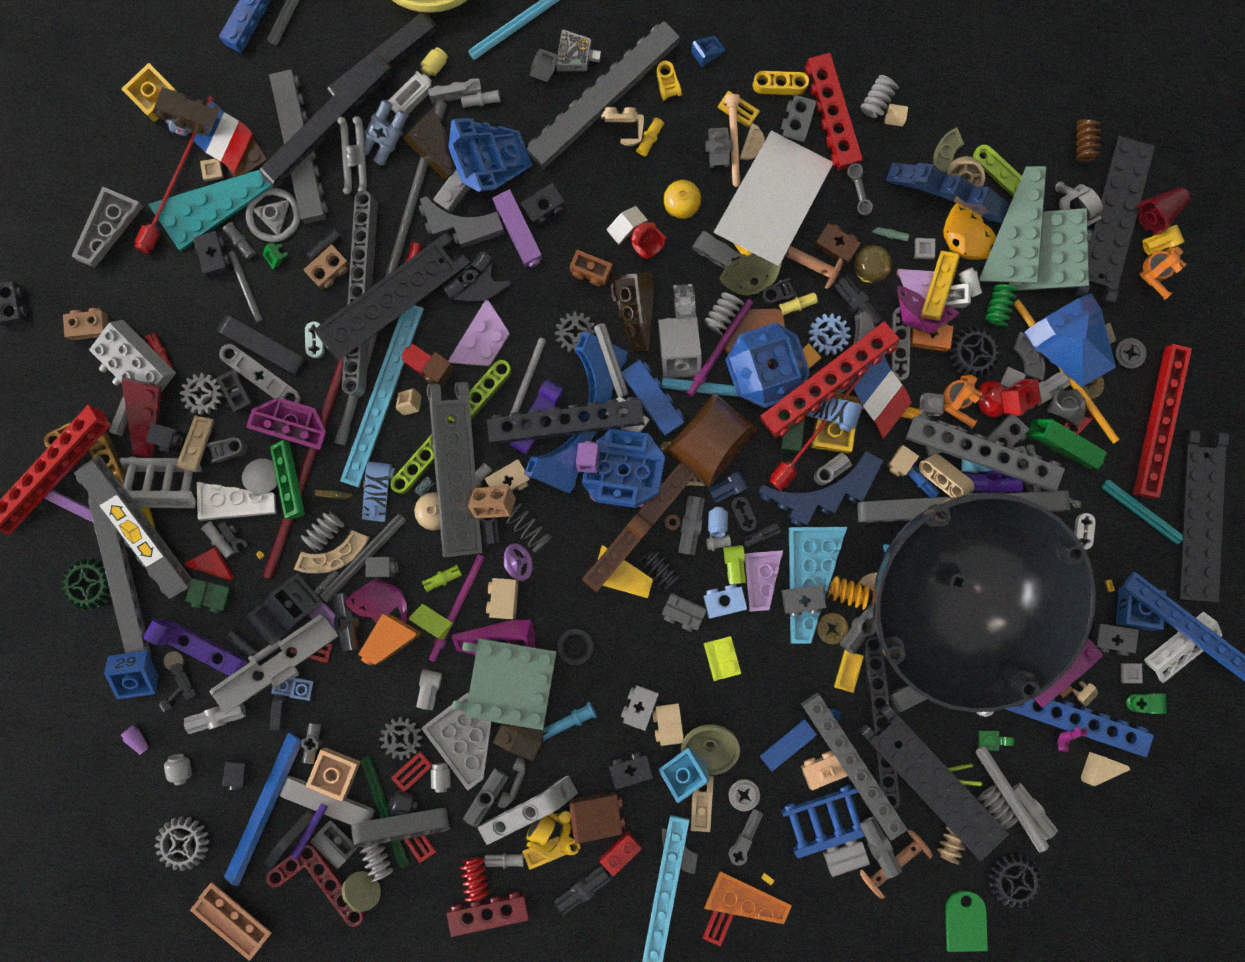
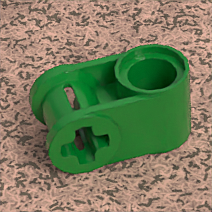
(1149, 703)

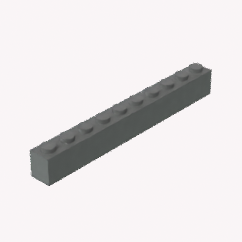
(603, 94)

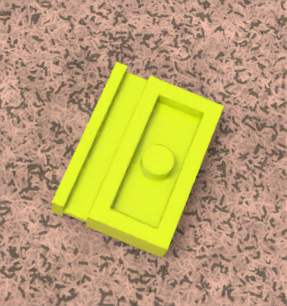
(722, 658)

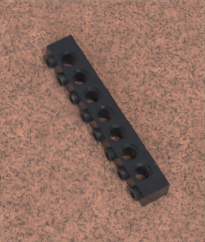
(575, 426)

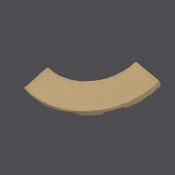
(334, 559)

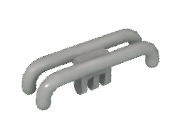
(353, 154)

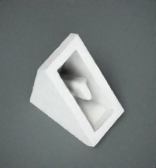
(626, 224)
(959, 296)

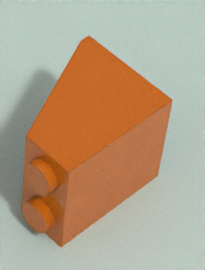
(386, 639)

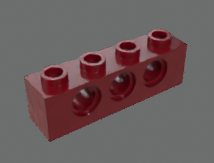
(460, 926)

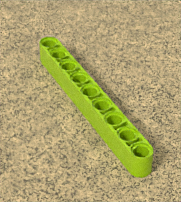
(416, 459)

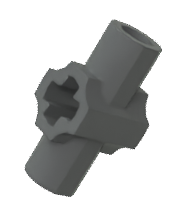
(310, 753)

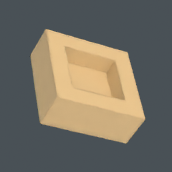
(211, 170)

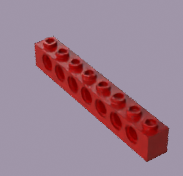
(881, 334)
(51, 467)

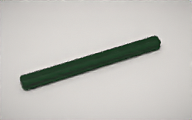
(381, 803)

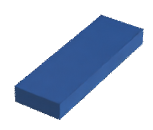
(788, 745)

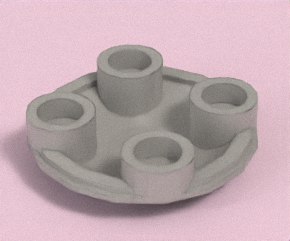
(259, 476)

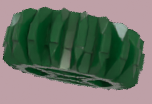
(70, 586)

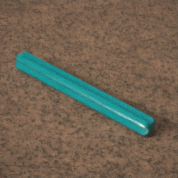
(1142, 512)

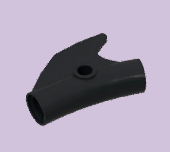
(482, 285)

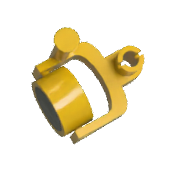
(541, 830)

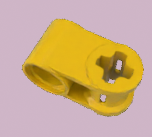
(668, 84)

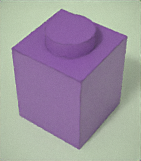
(587, 457)

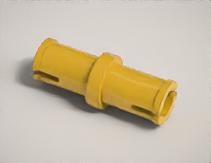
(650, 136)

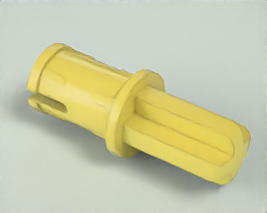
(798, 303)

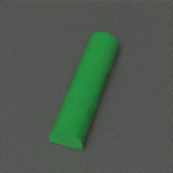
(287, 480)

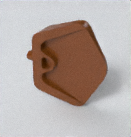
(755, 319)

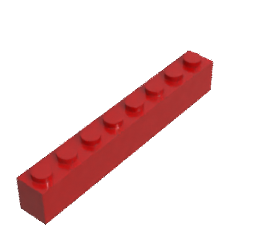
(1162, 421)

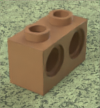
(323, 263)
(492, 502)

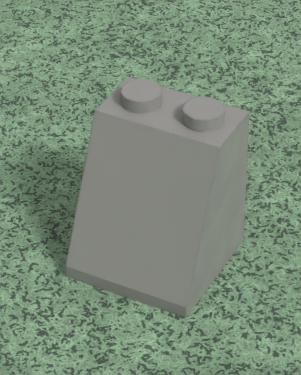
(679, 348)

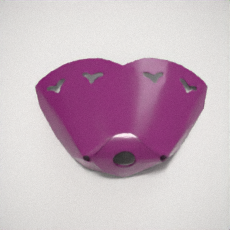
(912, 311)
(378, 598)

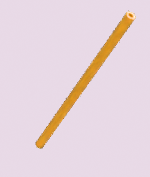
(1089, 404)

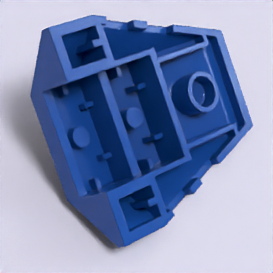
(486, 153)
(1075, 340)

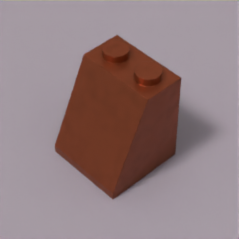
(596, 817)

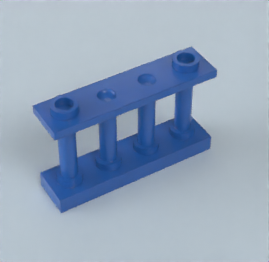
(821, 840)

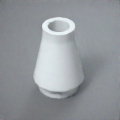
(971, 277)

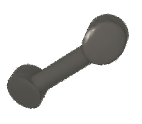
(855, 172)
(520, 767)

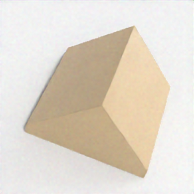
(1100, 769)

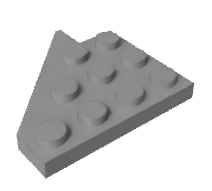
(461, 742)

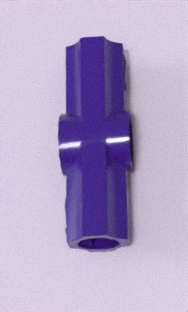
(995, 482)

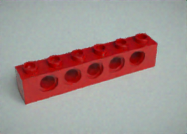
(824, 65)

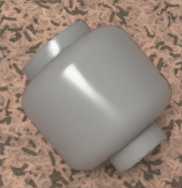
(177, 769)

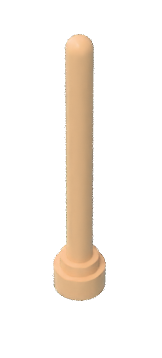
(732, 103)

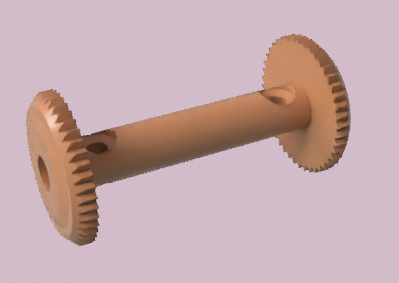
(815, 264)
(902, 858)

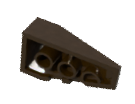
(635, 301)

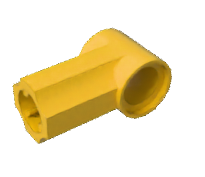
(1169, 239)

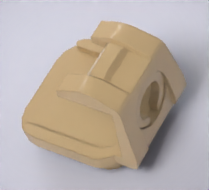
(629, 115)

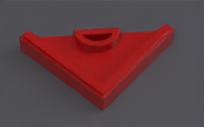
(211, 563)

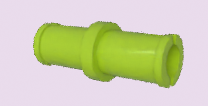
(441, 578)

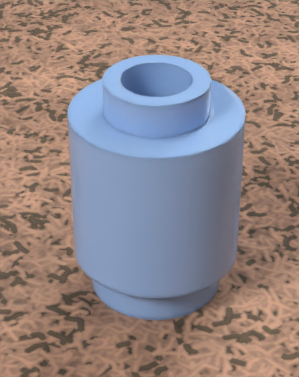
(717, 522)

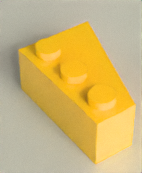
(628, 579)

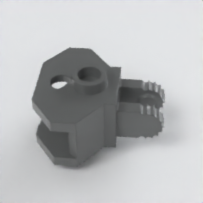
(718, 146)

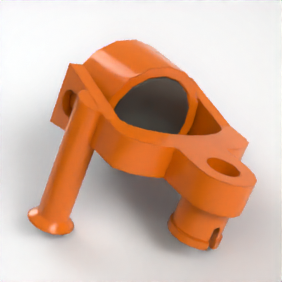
(1160, 267)
(961, 395)

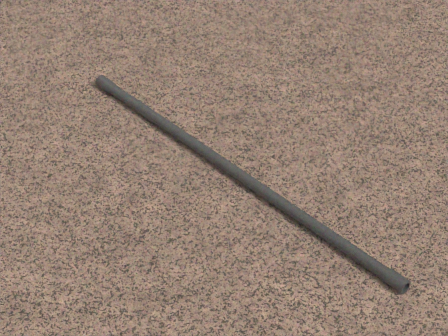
(344, 428)

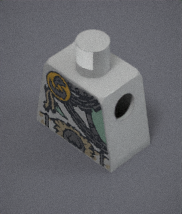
(575, 52)

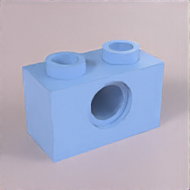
(736, 603)

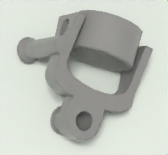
(1083, 198)

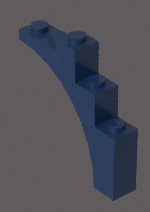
(952, 187)
(853, 485)

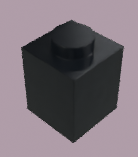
(236, 774)

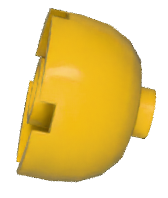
(682, 199)

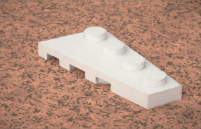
(233, 502)

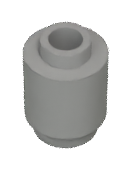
(440, 777)

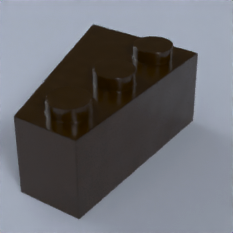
(185, 112)

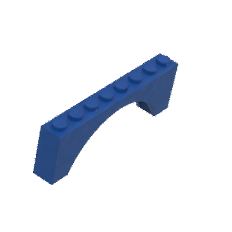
(559, 466)

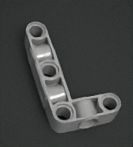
(523, 814)

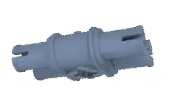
(391, 131)

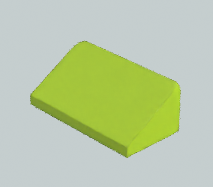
(431, 621)

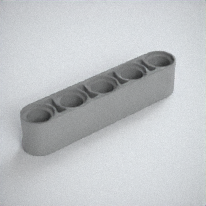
(346, 810)

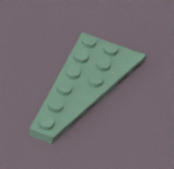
(1018, 243)

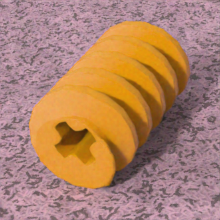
(849, 592)

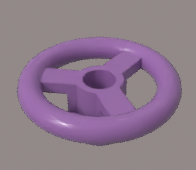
(514, 563)

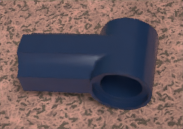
(731, 486)

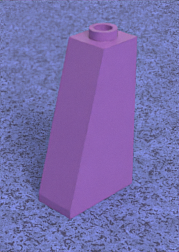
(517, 228)

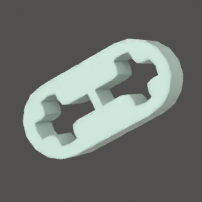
(309, 341)

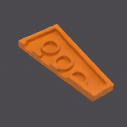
(744, 900)

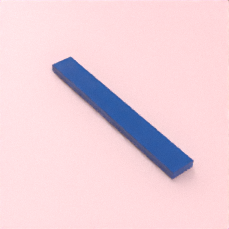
(1186, 624)
(263, 809)

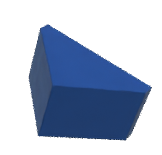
(706, 50)

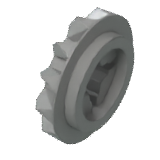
(744, 804)

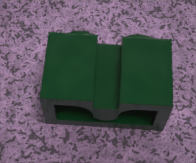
(209, 594)

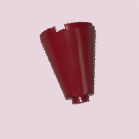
(1161, 210)

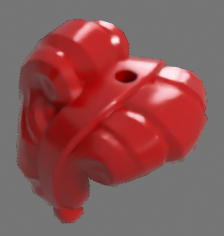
(648, 240)
(990, 401)

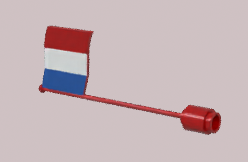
(225, 143)
(879, 395)

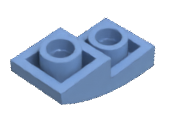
(295, 688)

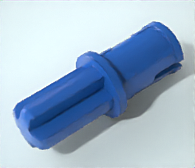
(923, 482)

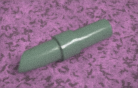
(891, 233)

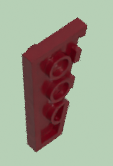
(142, 409)

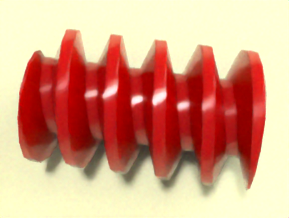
(474, 879)

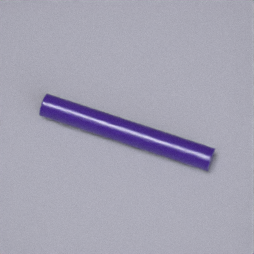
(309, 831)

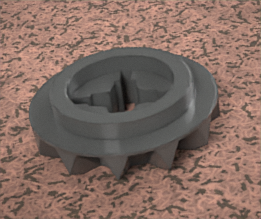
(1138, 350)

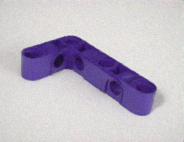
(168, 632)

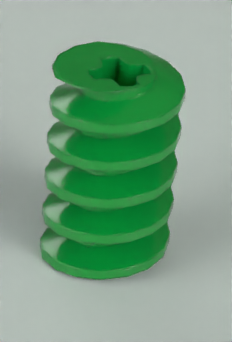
(1000, 303)

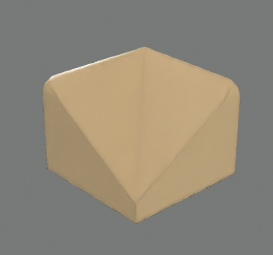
(896, 115)
(408, 402)

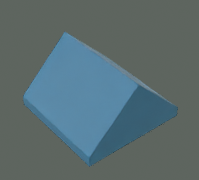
(685, 774)

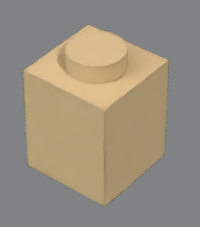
(902, 461)

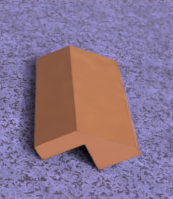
(230, 921)

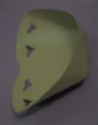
(749, 268)

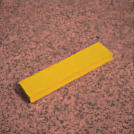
(940, 285)

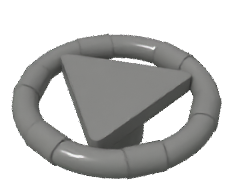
(273, 216)

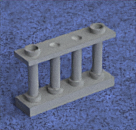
(164, 497)

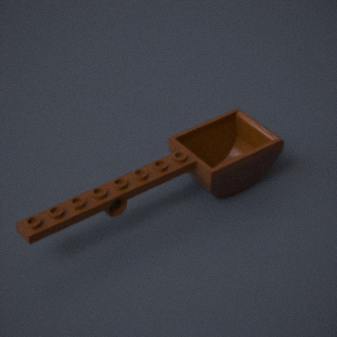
(702, 451)

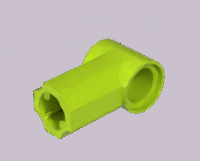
(735, 559)

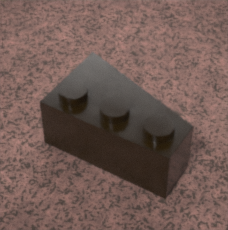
(432, 144)

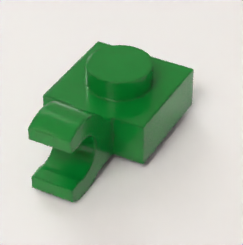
(992, 740)

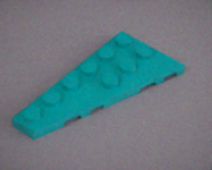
(207, 207)

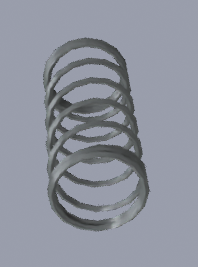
(541, 542)

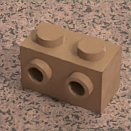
(84, 324)

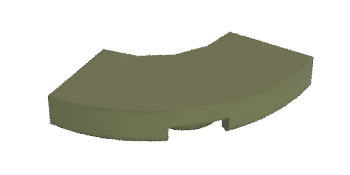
(946, 149)

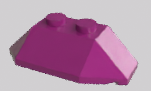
(288, 422)

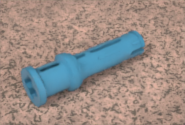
(576, 718)

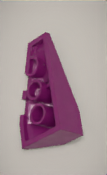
(512, 632)
(1087, 658)

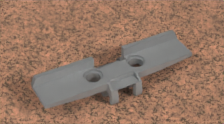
(241, 684)

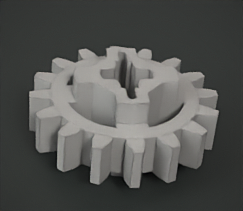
(201, 385)

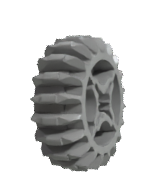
(177, 837)

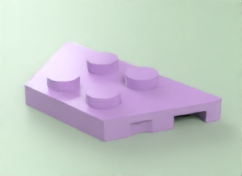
(482, 339)

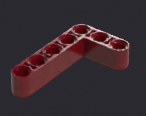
(321, 879)

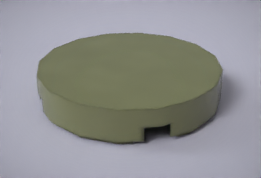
(360, 892)

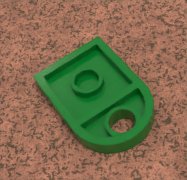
(966, 924)

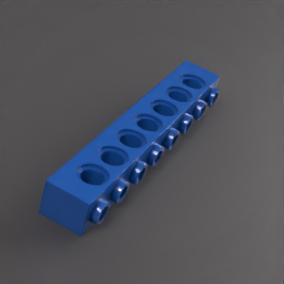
(1140, 739)

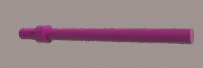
(700, 378)
(439, 643)

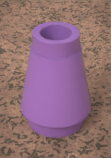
(135, 739)

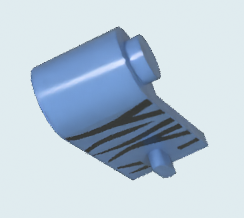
(838, 411)
(376, 490)

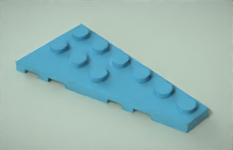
(811, 563)

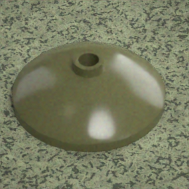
(719, 754)

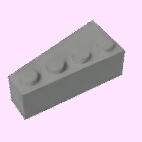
(105, 225)

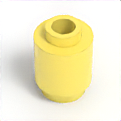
(434, 62)

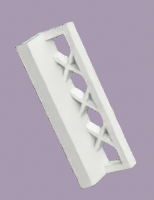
(1177, 646)

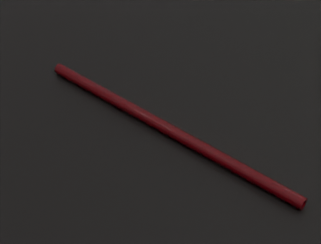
(304, 471)

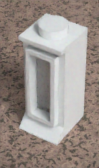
(411, 93)

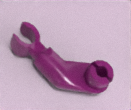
(1066, 737)

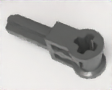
(745, 839)

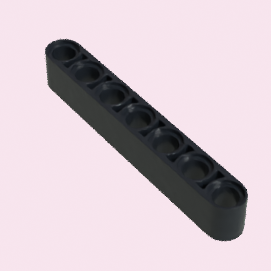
(394, 48)

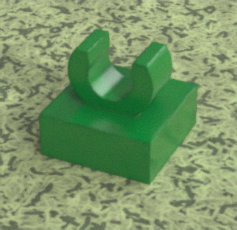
(273, 255)

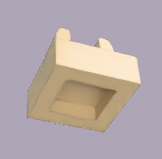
(1087, 695)

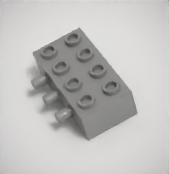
(130, 356)

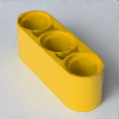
(788, 78)

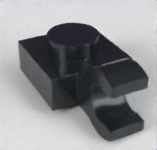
(230, 532)

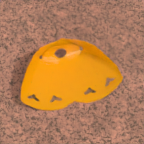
(969, 233)

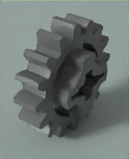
(568, 332)
(394, 732)

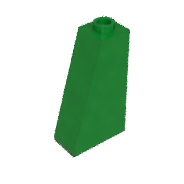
(1066, 442)

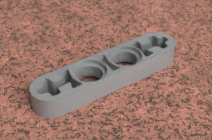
(903, 344)

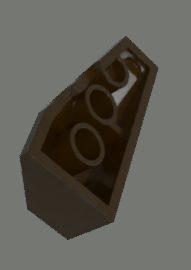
(520, 740)

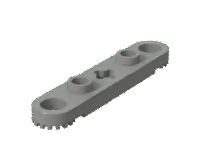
(249, 367)

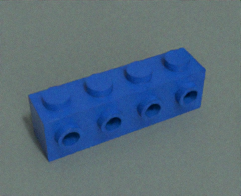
(243, 23)
(653, 399)

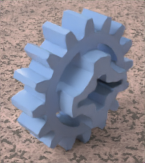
(821, 333)

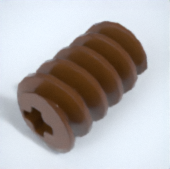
(1087, 140)

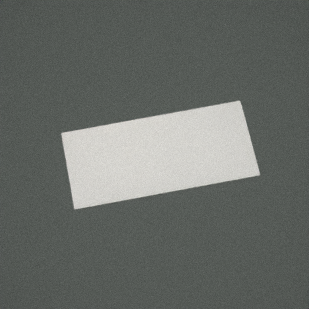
(774, 198)

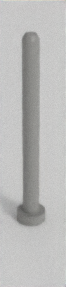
(528, 376)

